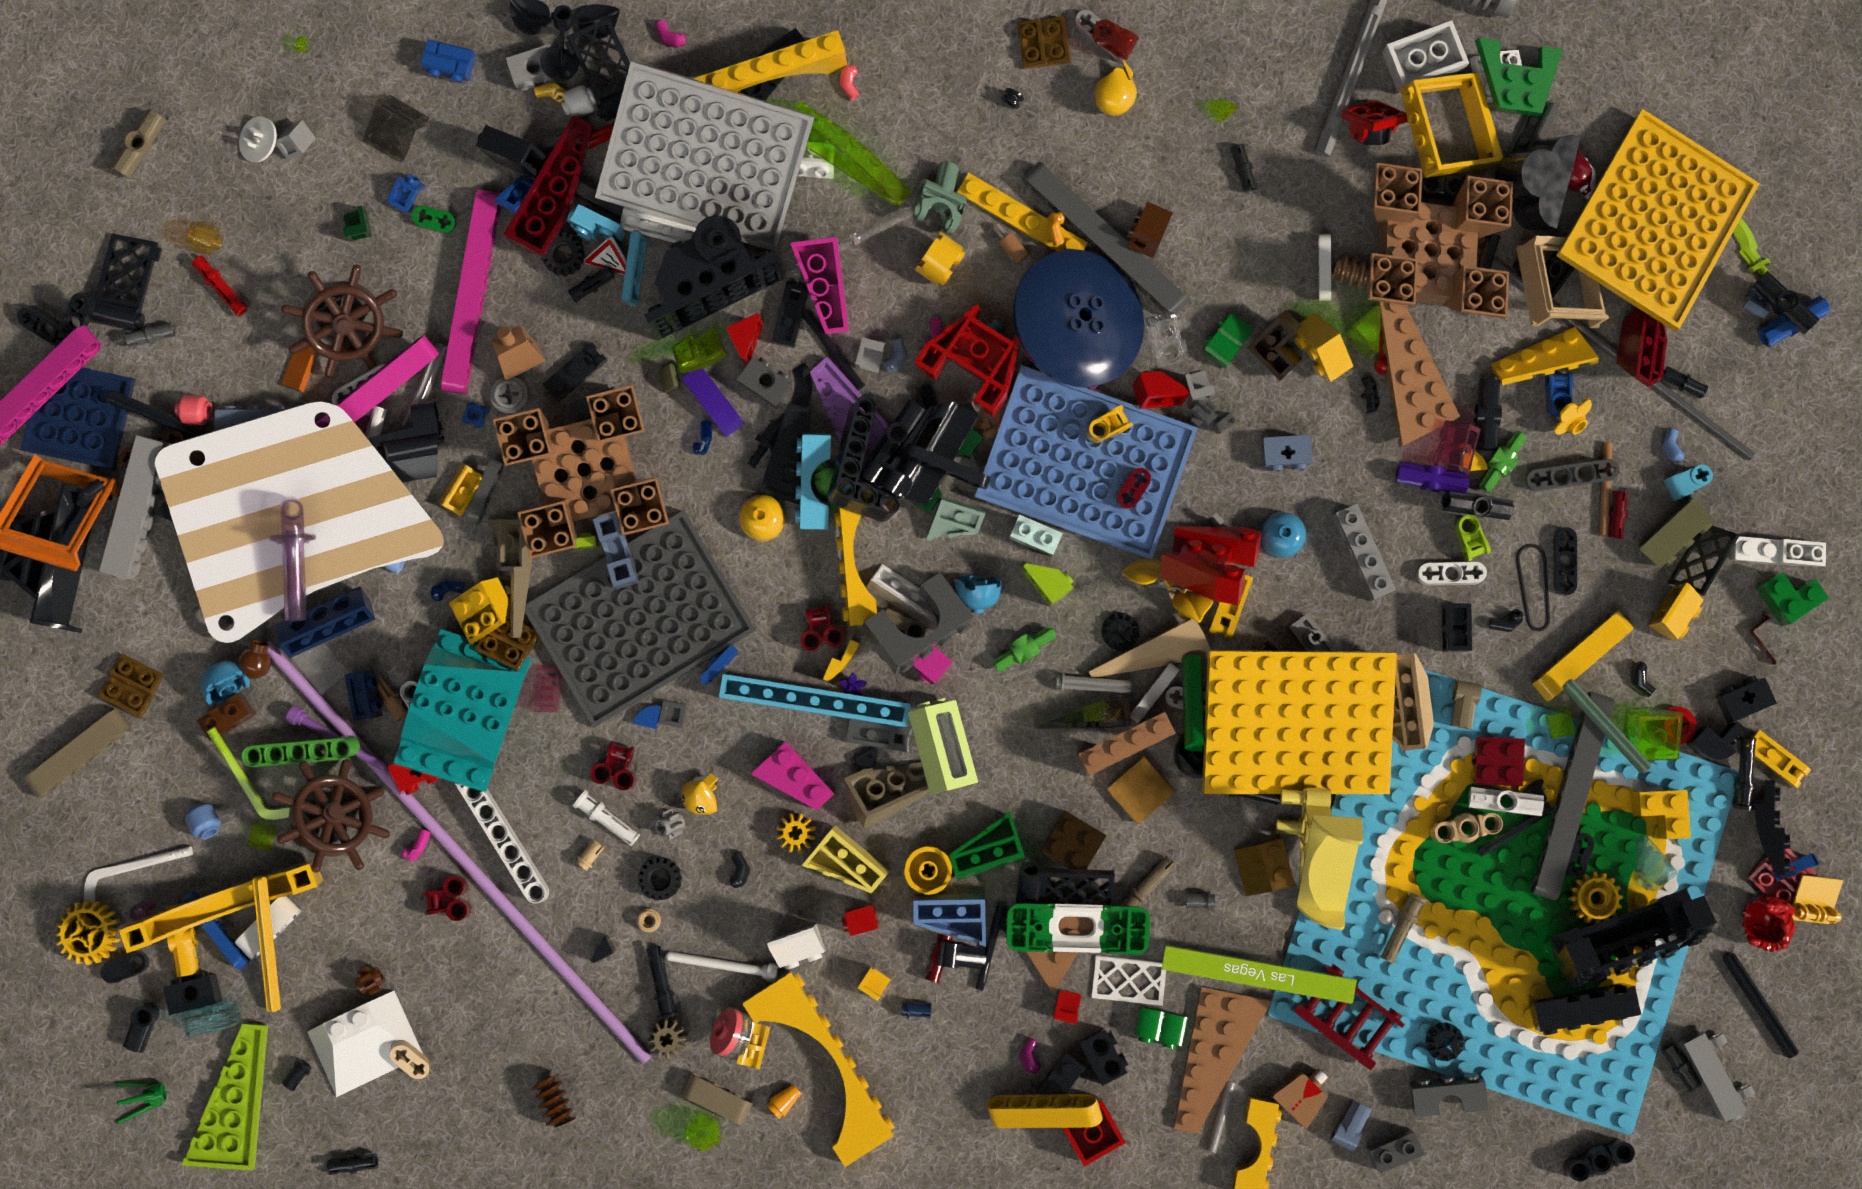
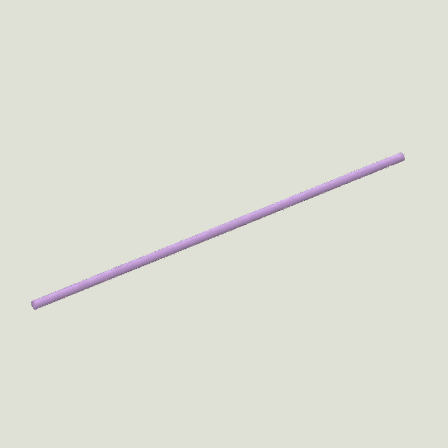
(466, 863)

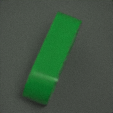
(432, 224)

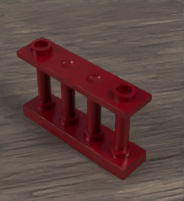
(1346, 1039)

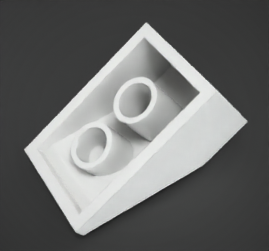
(797, 946)

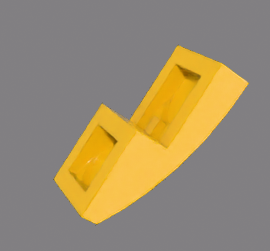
(836, 666)

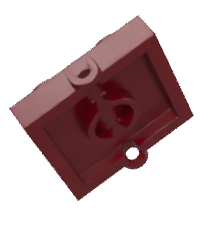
(1499, 761)

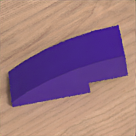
(713, 401)

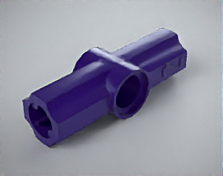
(1431, 478)

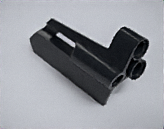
(415, 449)
(913, 480)

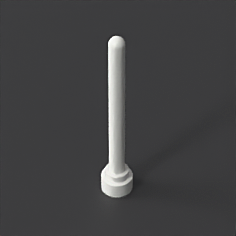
(767, 972)

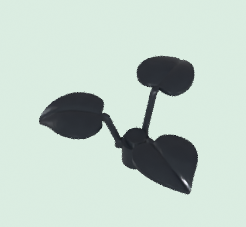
(533, 14)

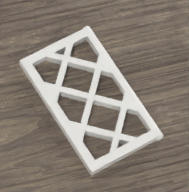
(1114, 995)

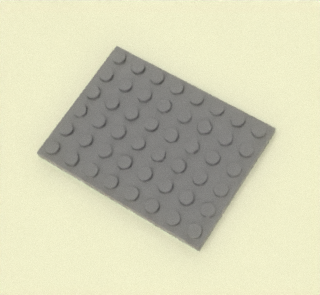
(703, 153)

